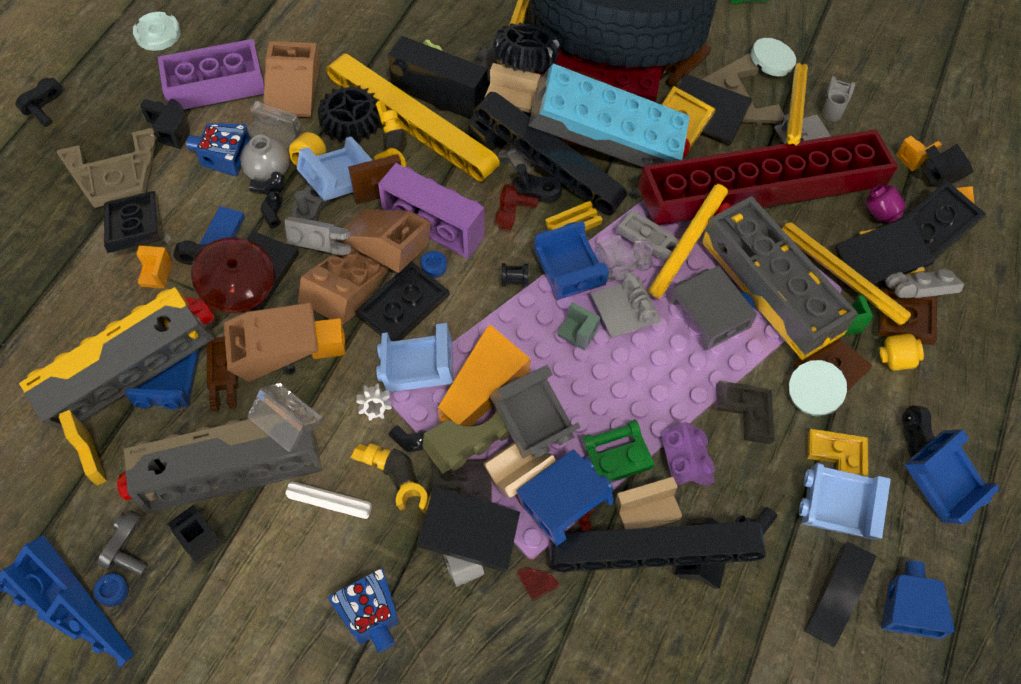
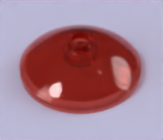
(236, 287)

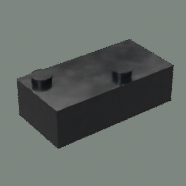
(437, 77)

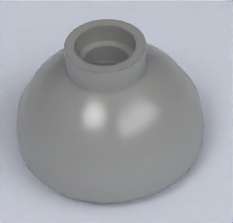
(263, 156)

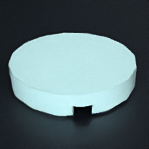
(156, 31)
(773, 56)
(817, 388)

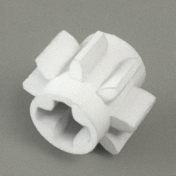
(376, 407)

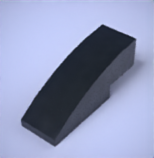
(840, 593)

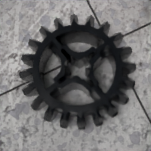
(526, 47)
(349, 114)

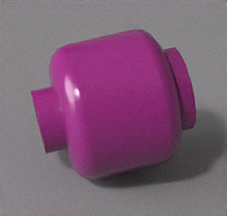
(885, 203)

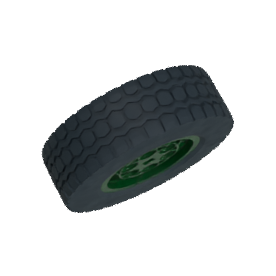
(627, 30)

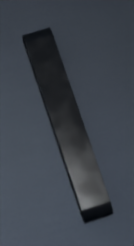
(550, 153)
(658, 547)

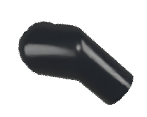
(274, 183)
(270, 207)
(410, 442)
(766, 518)

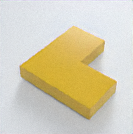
(84, 444)
(845, 450)

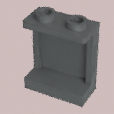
(714, 306)
(533, 413)

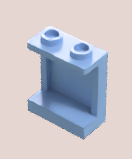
(329, 171)
(416, 361)
(845, 502)

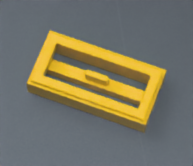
(575, 215)

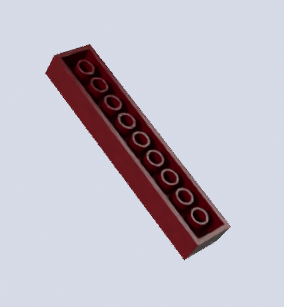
(768, 174)

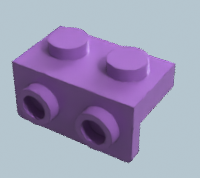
(688, 454)

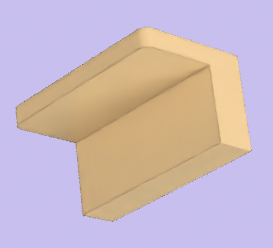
(514, 86)
(511, 471)
(648, 505)

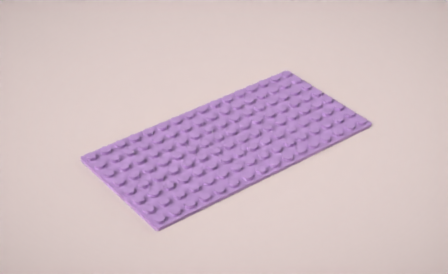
(644, 375)

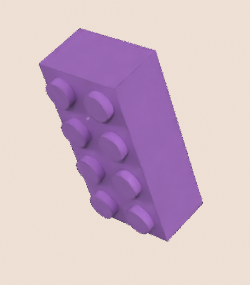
(212, 74)
(453, 218)

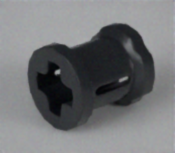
(514, 274)

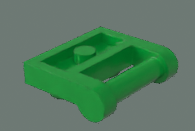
(620, 461)

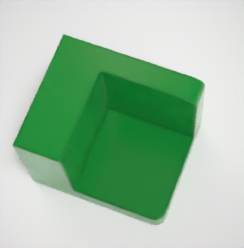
(863, 317)

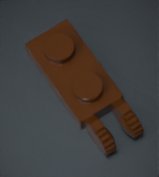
(684, 66)
(218, 376)

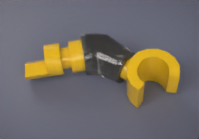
(394, 137)
(398, 468)

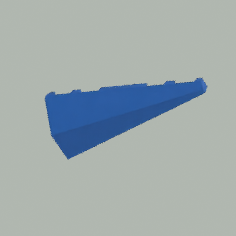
(50, 587)

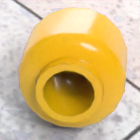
(306, 140)
(901, 352)

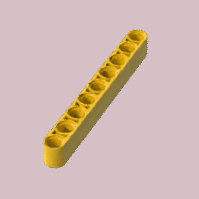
(418, 119)

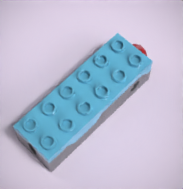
(608, 119)

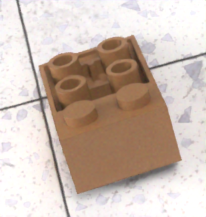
(291, 76)
(389, 236)
(341, 284)
(269, 340)

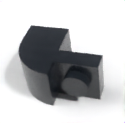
(168, 122)
(948, 165)
(195, 534)

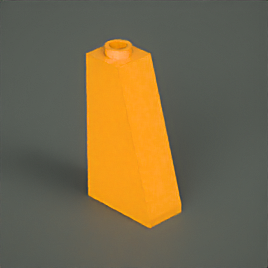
(489, 367)

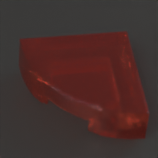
(537, 583)

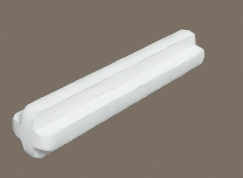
(328, 499)

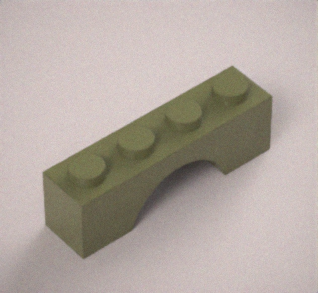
(453, 444)

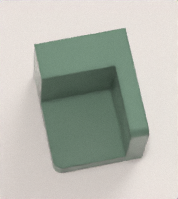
(579, 326)

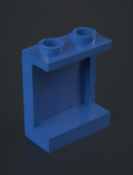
(569, 260)
(169, 388)
(950, 478)
(564, 494)

